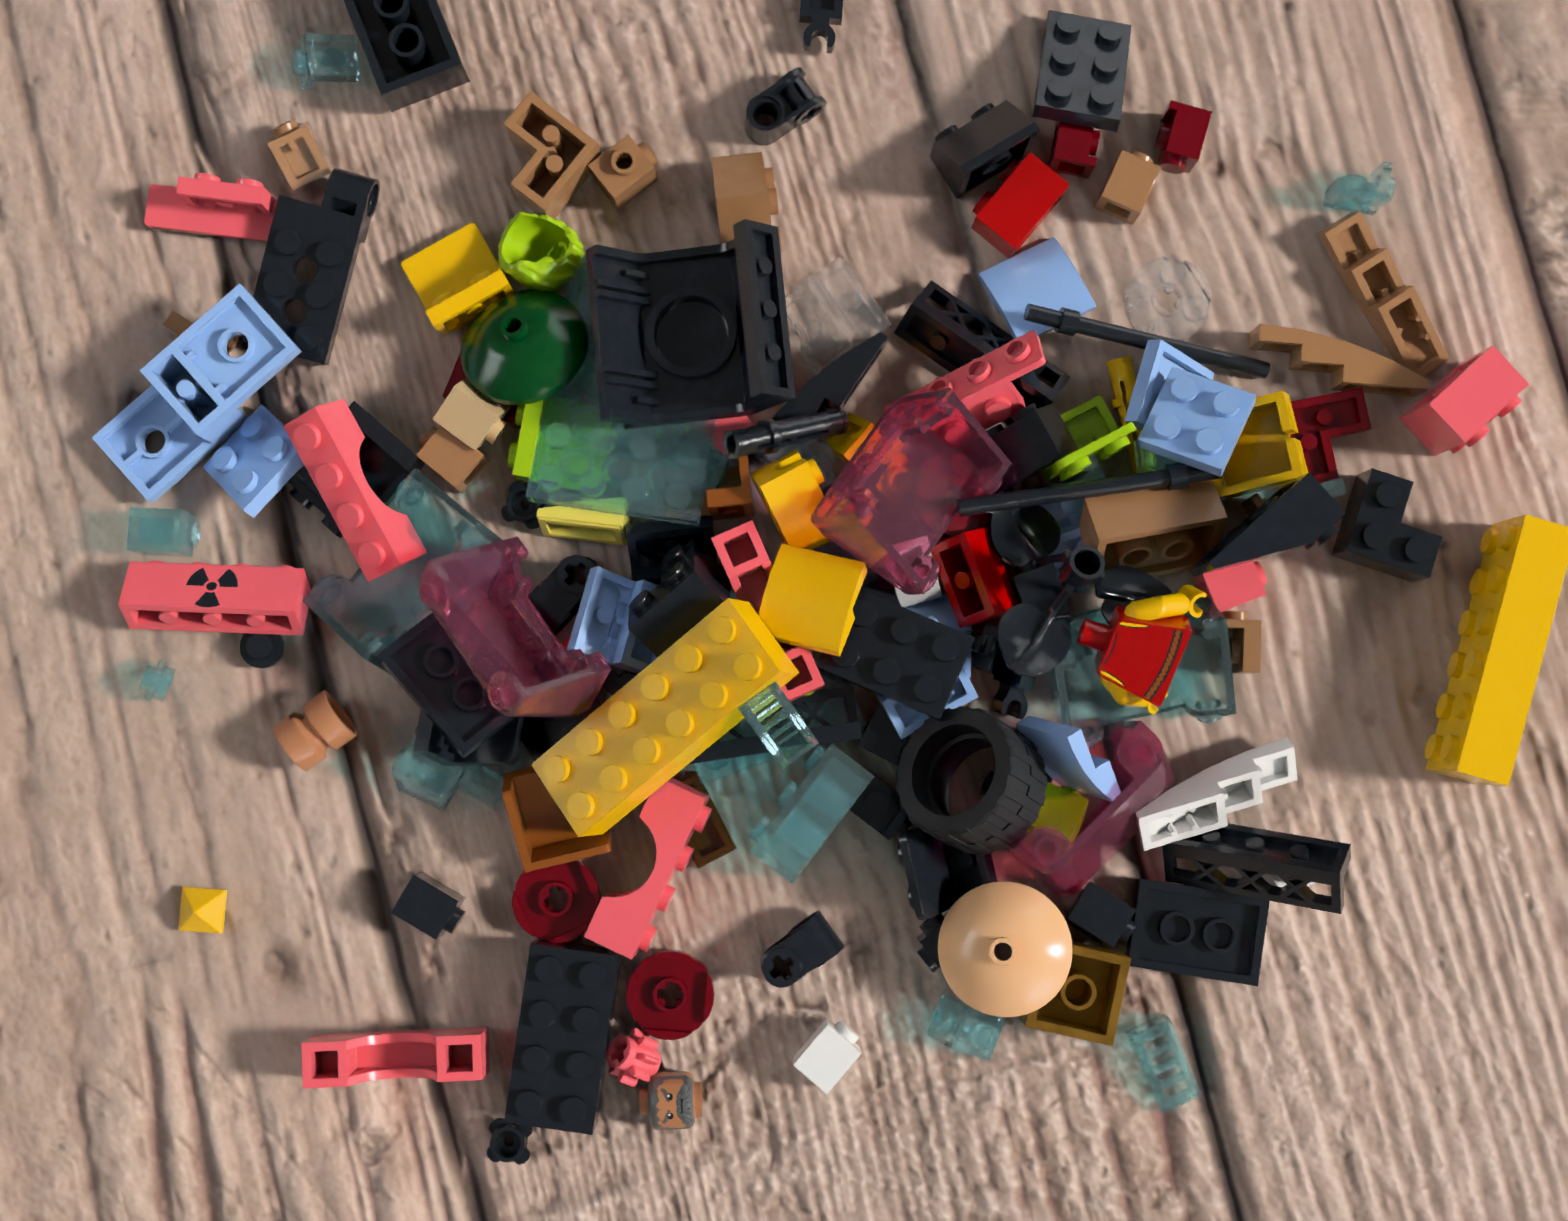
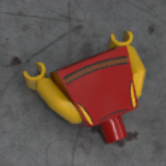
(1142, 646)

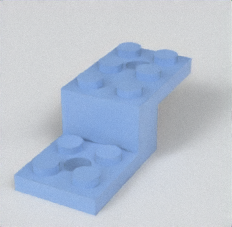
(196, 393)

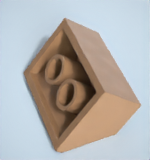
(1154, 527)

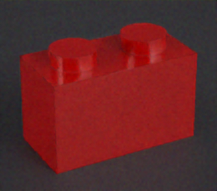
(1019, 205)
(973, 577)

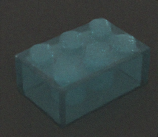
(809, 811)

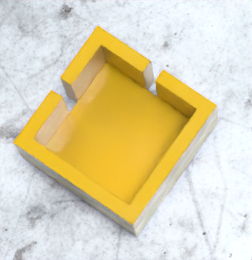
(1264, 452)

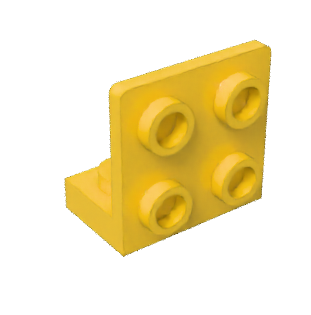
(456, 278)

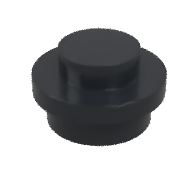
(261, 649)

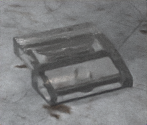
(832, 314)

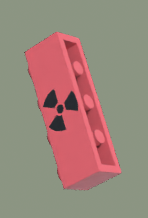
(215, 598)

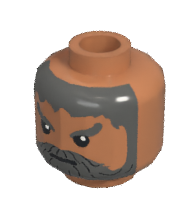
(671, 1100)

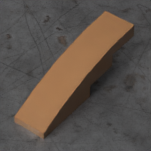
(1382, 296)
(1348, 363)

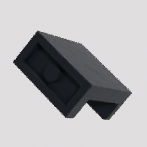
(382, 460)

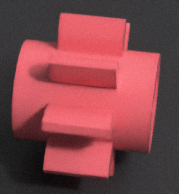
(633, 1057)

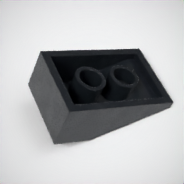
(1290, 519)

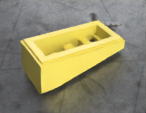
(583, 524)

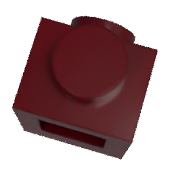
(1181, 136)
(1072, 149)

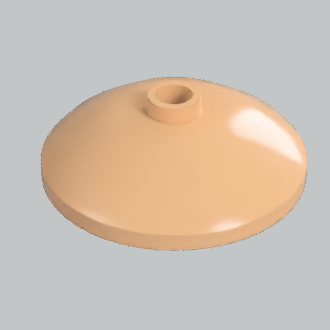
(1032, 929)

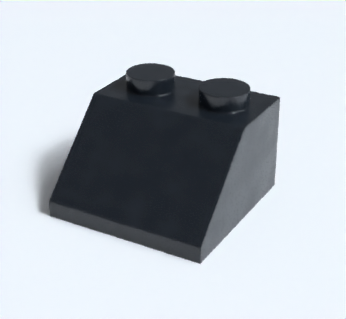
(983, 146)

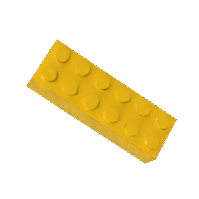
(1499, 651)
(662, 718)

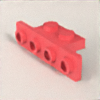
(212, 207)
(986, 381)

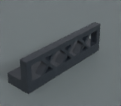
(951, 345)
(824, 734)
(1258, 853)

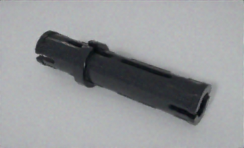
(772, 435)

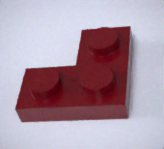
(1328, 418)

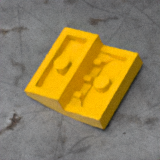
(811, 598)

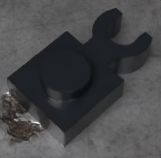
(820, 15)

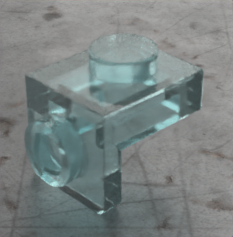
(425, 778)
(965, 1028)

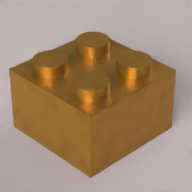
(1089, 998)

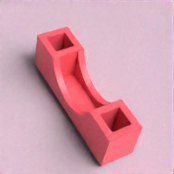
(329, 449)
(748, 573)
(626, 917)
(371, 1056)

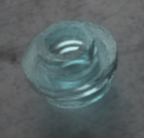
(157, 681)

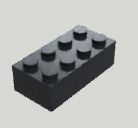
(407, 49)
(563, 1036)

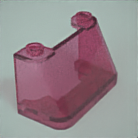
(906, 487)
(504, 638)
(1144, 775)

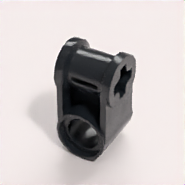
(788, 102)
(557, 596)
(809, 947)

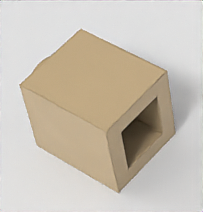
(471, 416)

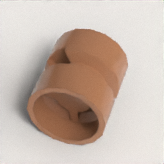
(319, 727)

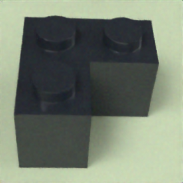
(1374, 533)
(687, 593)

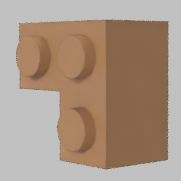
(557, 153)
(743, 192)

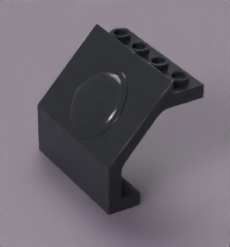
(691, 330)

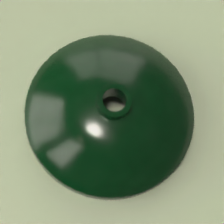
(534, 359)

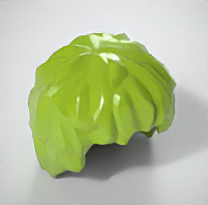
(540, 251)

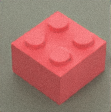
(1465, 402)

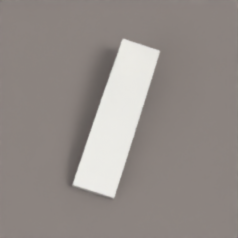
(1206, 798)

